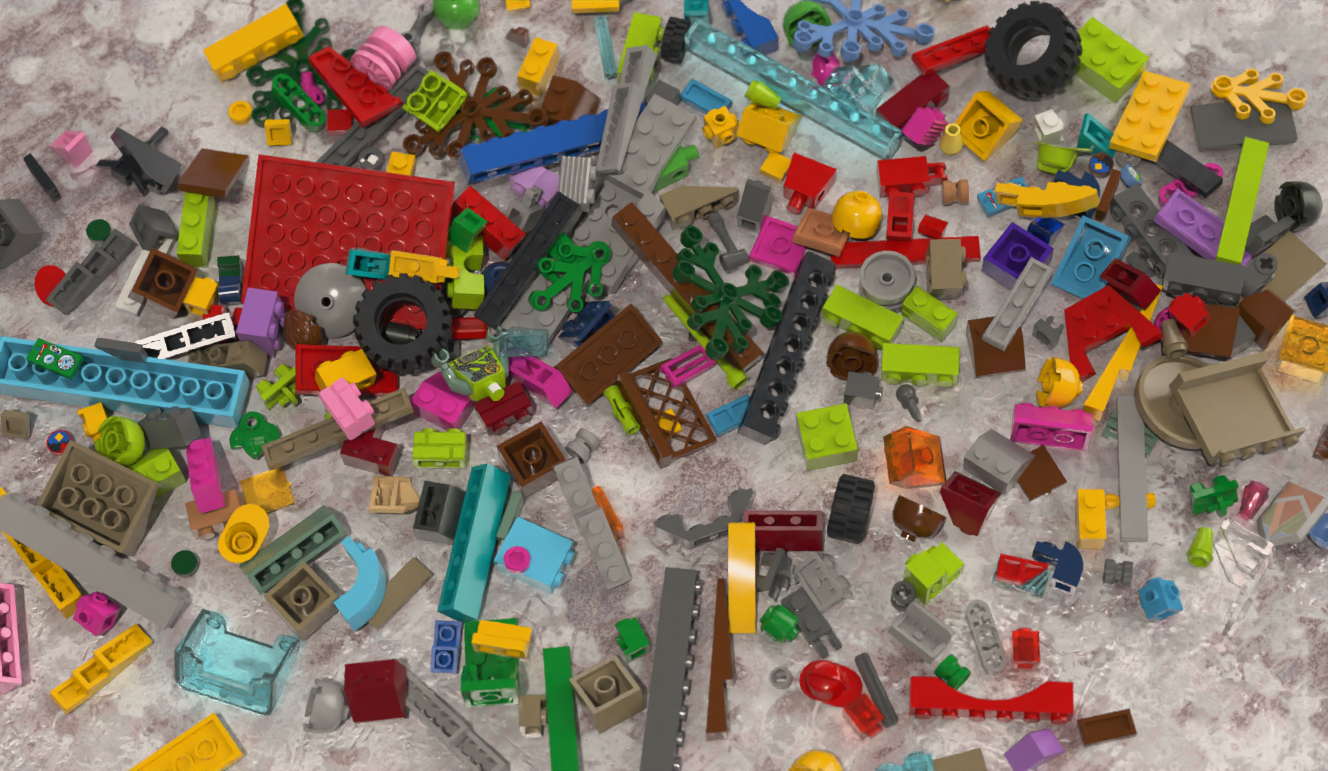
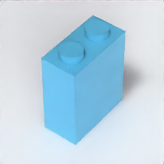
(547, 552)

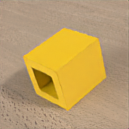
(201, 296)

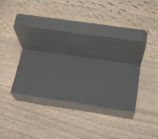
(149, 224)
(1266, 232)

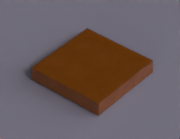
(1218, 335)

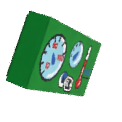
(55, 359)

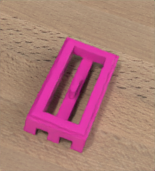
(671, 376)

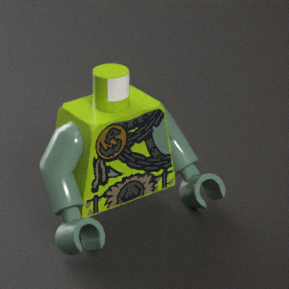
(477, 373)

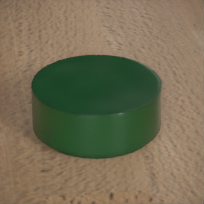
(98, 231)
(184, 563)

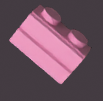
(346, 408)

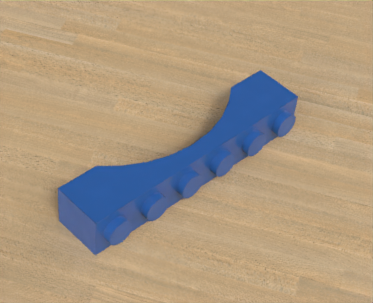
(753, 28)

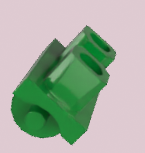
(1216, 498)

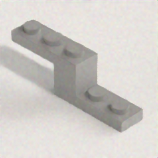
(591, 523)

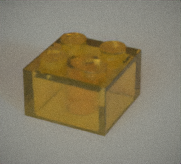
(1303, 351)

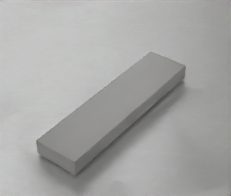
(1017, 304)

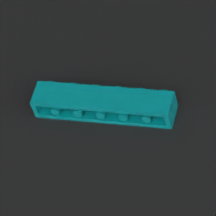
(474, 543)

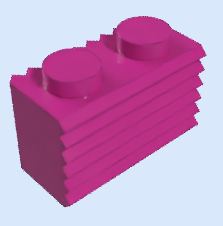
(925, 126)

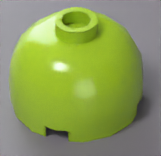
(120, 440)

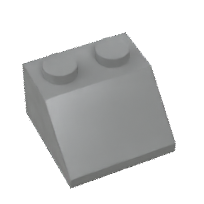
(997, 461)

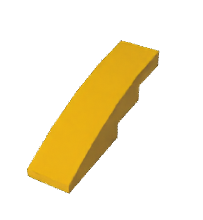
(741, 577)
(101, 669)

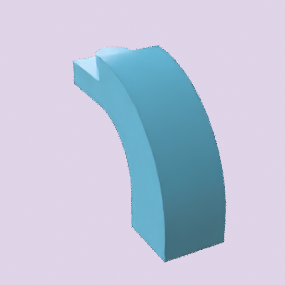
(368, 592)

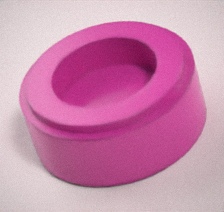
(517, 560)

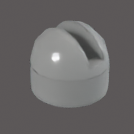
(781, 674)

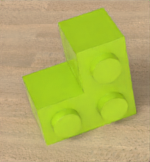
(932, 571)

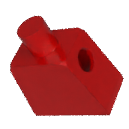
(807, 183)

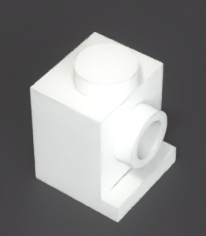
(1048, 128)

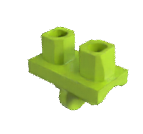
(281, 391)

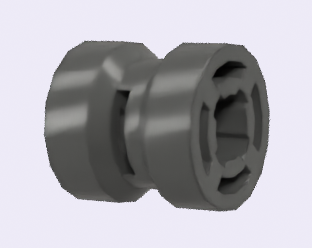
(1118, 573)

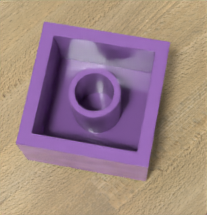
(262, 320)

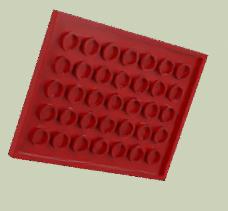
(321, 210)

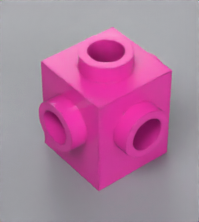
(96, 613)

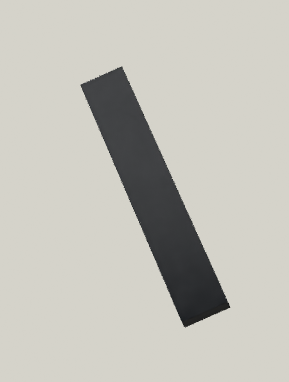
(524, 262)

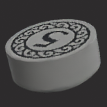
(1125, 158)

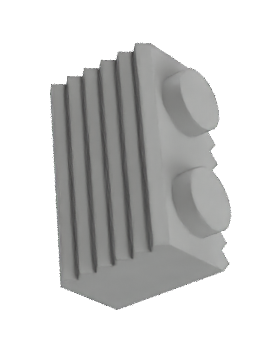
(576, 180)

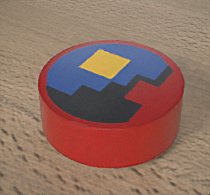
(58, 441)

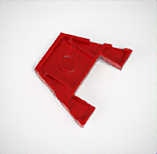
(1099, 320)

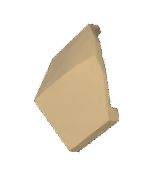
(393, 495)

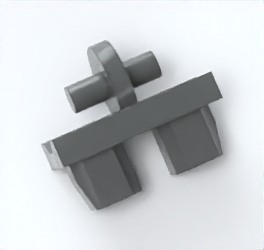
(778, 576)

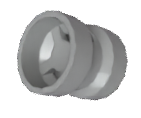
(582, 445)

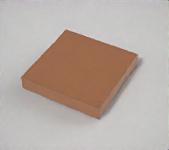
(819, 233)

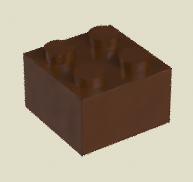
(162, 283)
(531, 458)

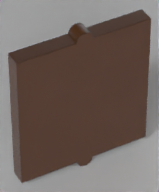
(1040, 475)

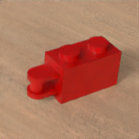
(908, 175)

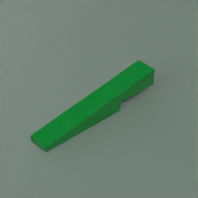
(560, 709)

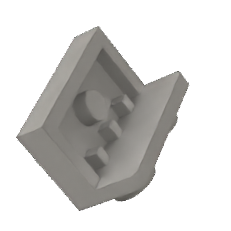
(921, 632)

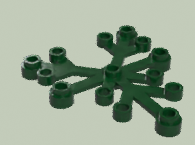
(294, 68)
(726, 295)

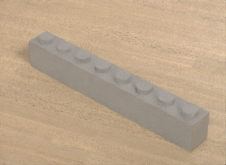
(90, 561)

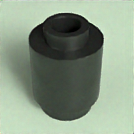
(400, 333)

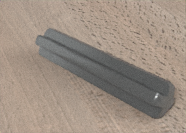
(876, 689)

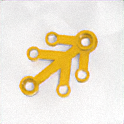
(1229, 88)

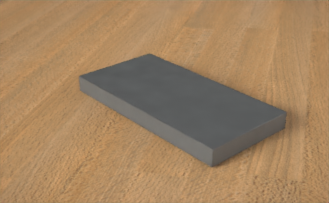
(1220, 129)

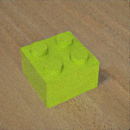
(826, 437)

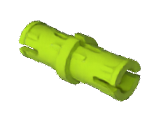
(622, 410)

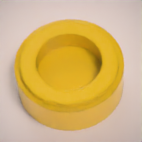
(240, 113)

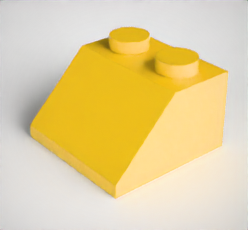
(987, 124)
(768, 127)

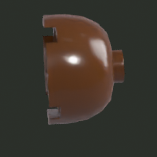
(851, 353)
(915, 519)

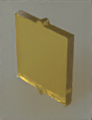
(268, 490)

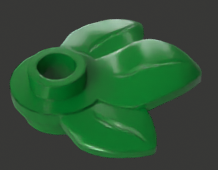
(253, 437)

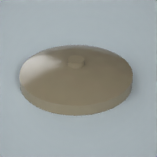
(1158, 403)

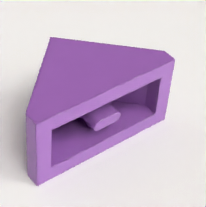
(1034, 751)

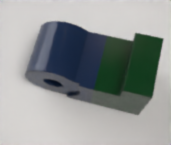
(230, 279)

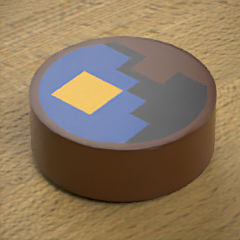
(1100, 165)

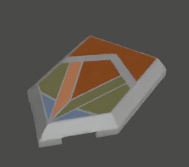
(1291, 515)

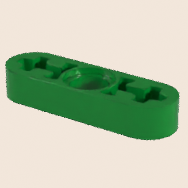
(299, 113)

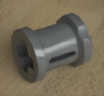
(896, 599)

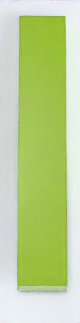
(1242, 201)

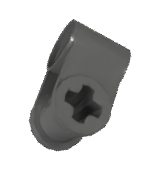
(1259, 274)

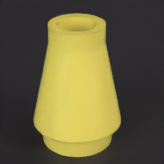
(951, 140)

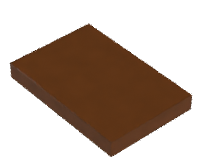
(213, 173)

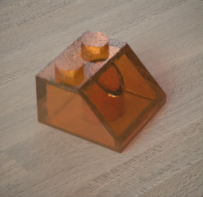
(914, 458)

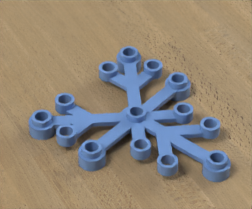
(856, 20)

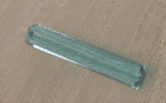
(606, 48)

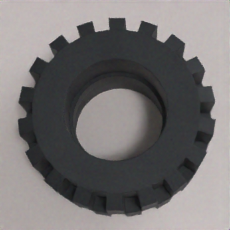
(850, 508)

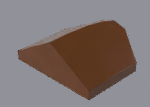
(1265, 315)

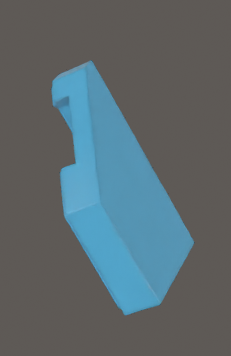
(727, 416)

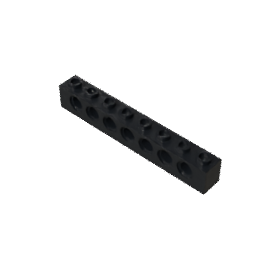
(753, 423)

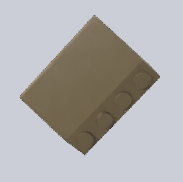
(100, 498)

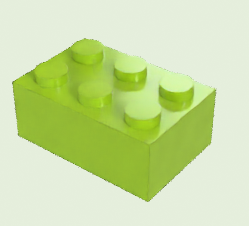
(1108, 61)

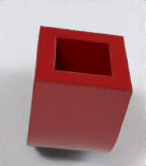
(900, 216)

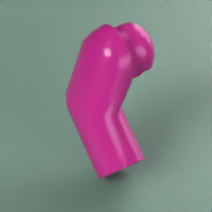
(310, 88)

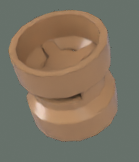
(949, 192)

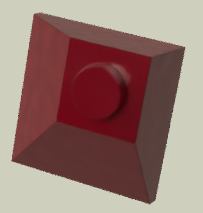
(968, 502)

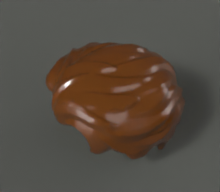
(301, 329)

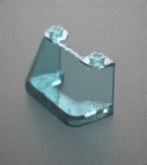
(233, 666)

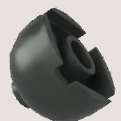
(1300, 202)

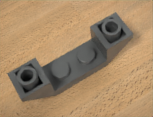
(672, 529)

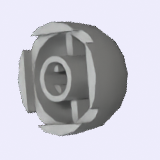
(325, 707)

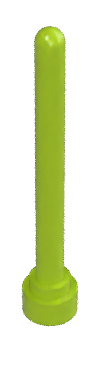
(735, 377)

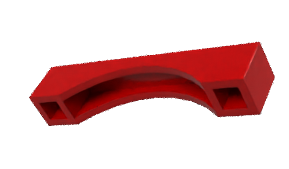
(934, 698)

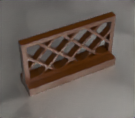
(644, 415)

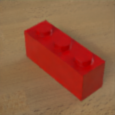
(500, 233)

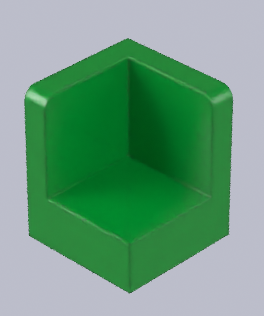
(465, 229)

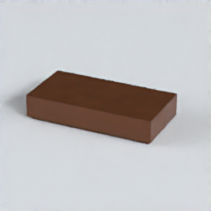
(1107, 196)
(1106, 728)

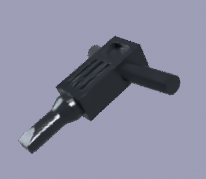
(122, 170)

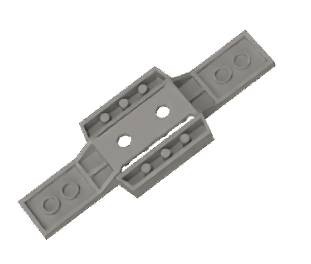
(650, 149)

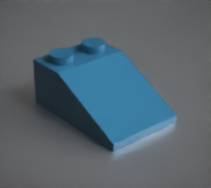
(1088, 256)

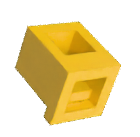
(92, 419)

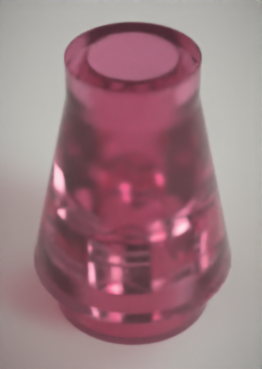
(1253, 498)

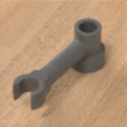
(423, 17)
(733, 257)

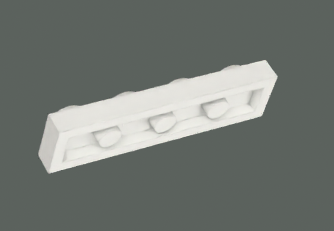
(126, 304)

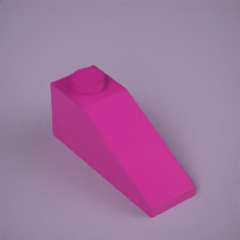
(540, 379)

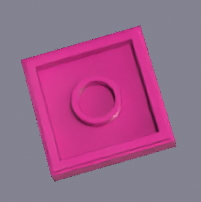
(775, 247)

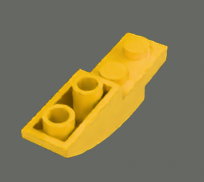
(1055, 201)

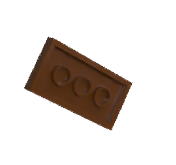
(608, 353)

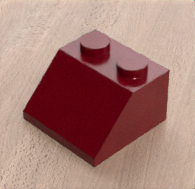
(376, 690)

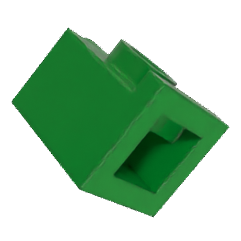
(632, 639)

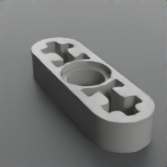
(999, 653)

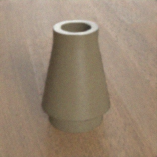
(1173, 341)

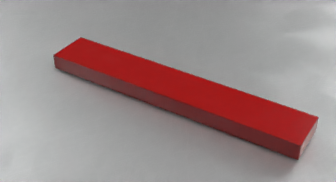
(857, 252)

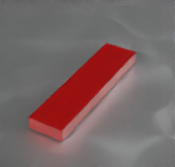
(951, 51)

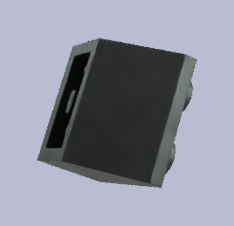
(438, 513)

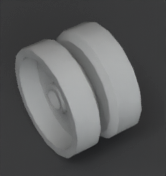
(887, 279)

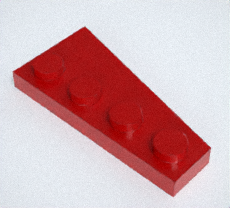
(354, 88)

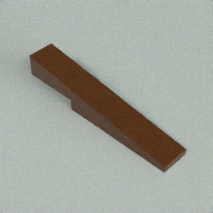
(721, 669)

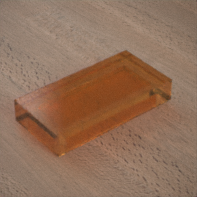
(613, 521)

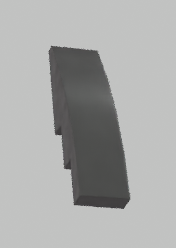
(87, 276)

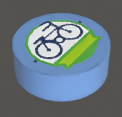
(1130, 175)

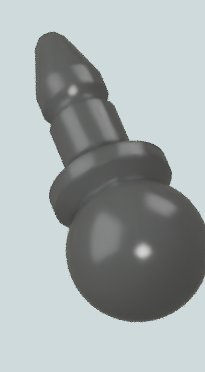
(907, 397)

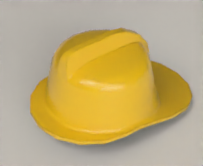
(243, 533)

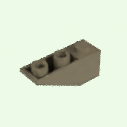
(696, 202)
(236, 355)

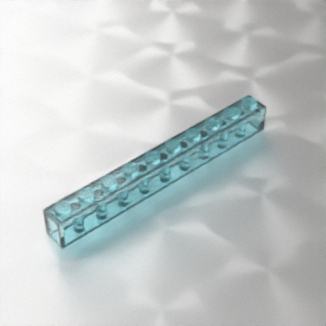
(796, 90)

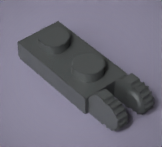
(810, 621)

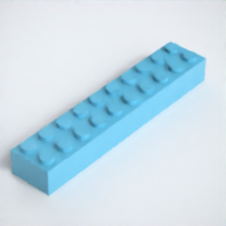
(125, 386)

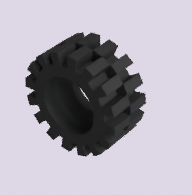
(674, 39)

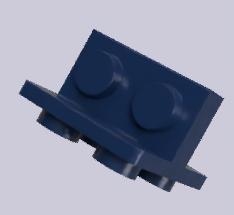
(587, 322)

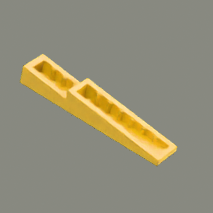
(1118, 367)
(49, 575)

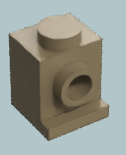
(532, 715)

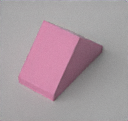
(72, 147)

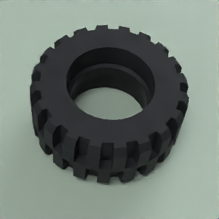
(1015, 31)
(391, 294)

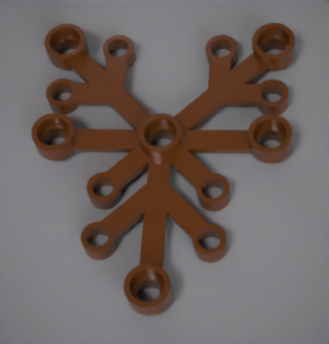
(498, 115)

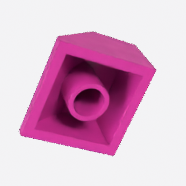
(440, 405)

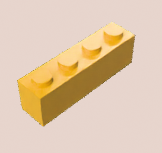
(253, 43)

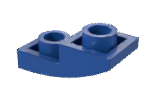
(446, 647)

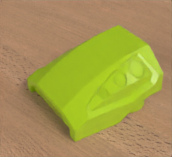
(435, 101)

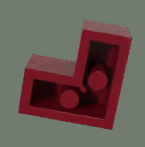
(371, 453)

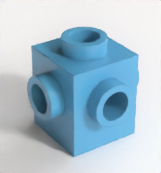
(1160, 599)

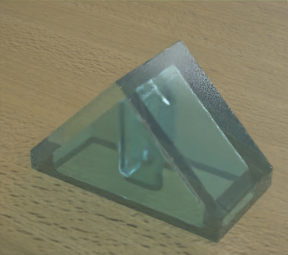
(523, 342)

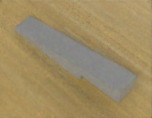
(624, 107)
(449, 728)

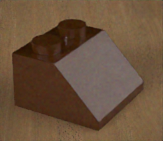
(568, 100)
(990, 360)

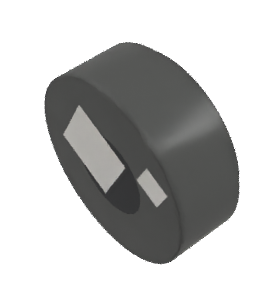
(371, 159)

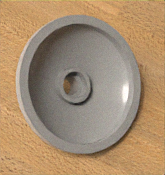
(342, 290)

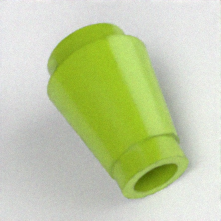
(762, 95)
(1201, 549)

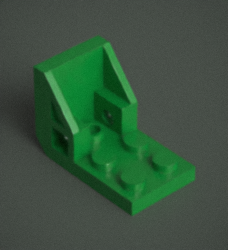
(488, 677)

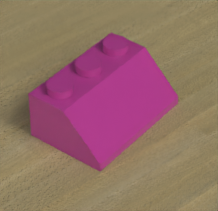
(1051, 427)

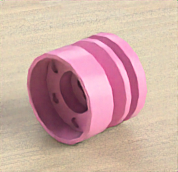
(384, 56)

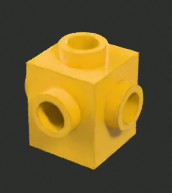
(720, 127)

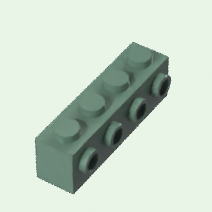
(292, 548)

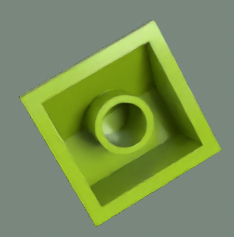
(161, 468)

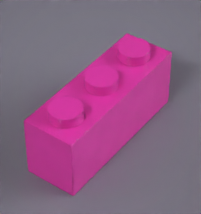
(205, 475)

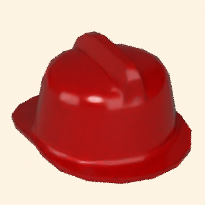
(830, 683)

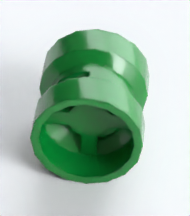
(952, 672)

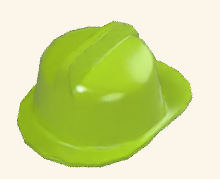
(1054, 157)

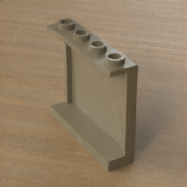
(1233, 409)

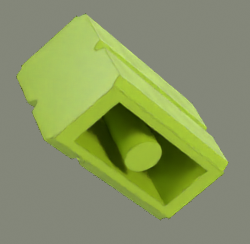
(929, 314)
(440, 449)

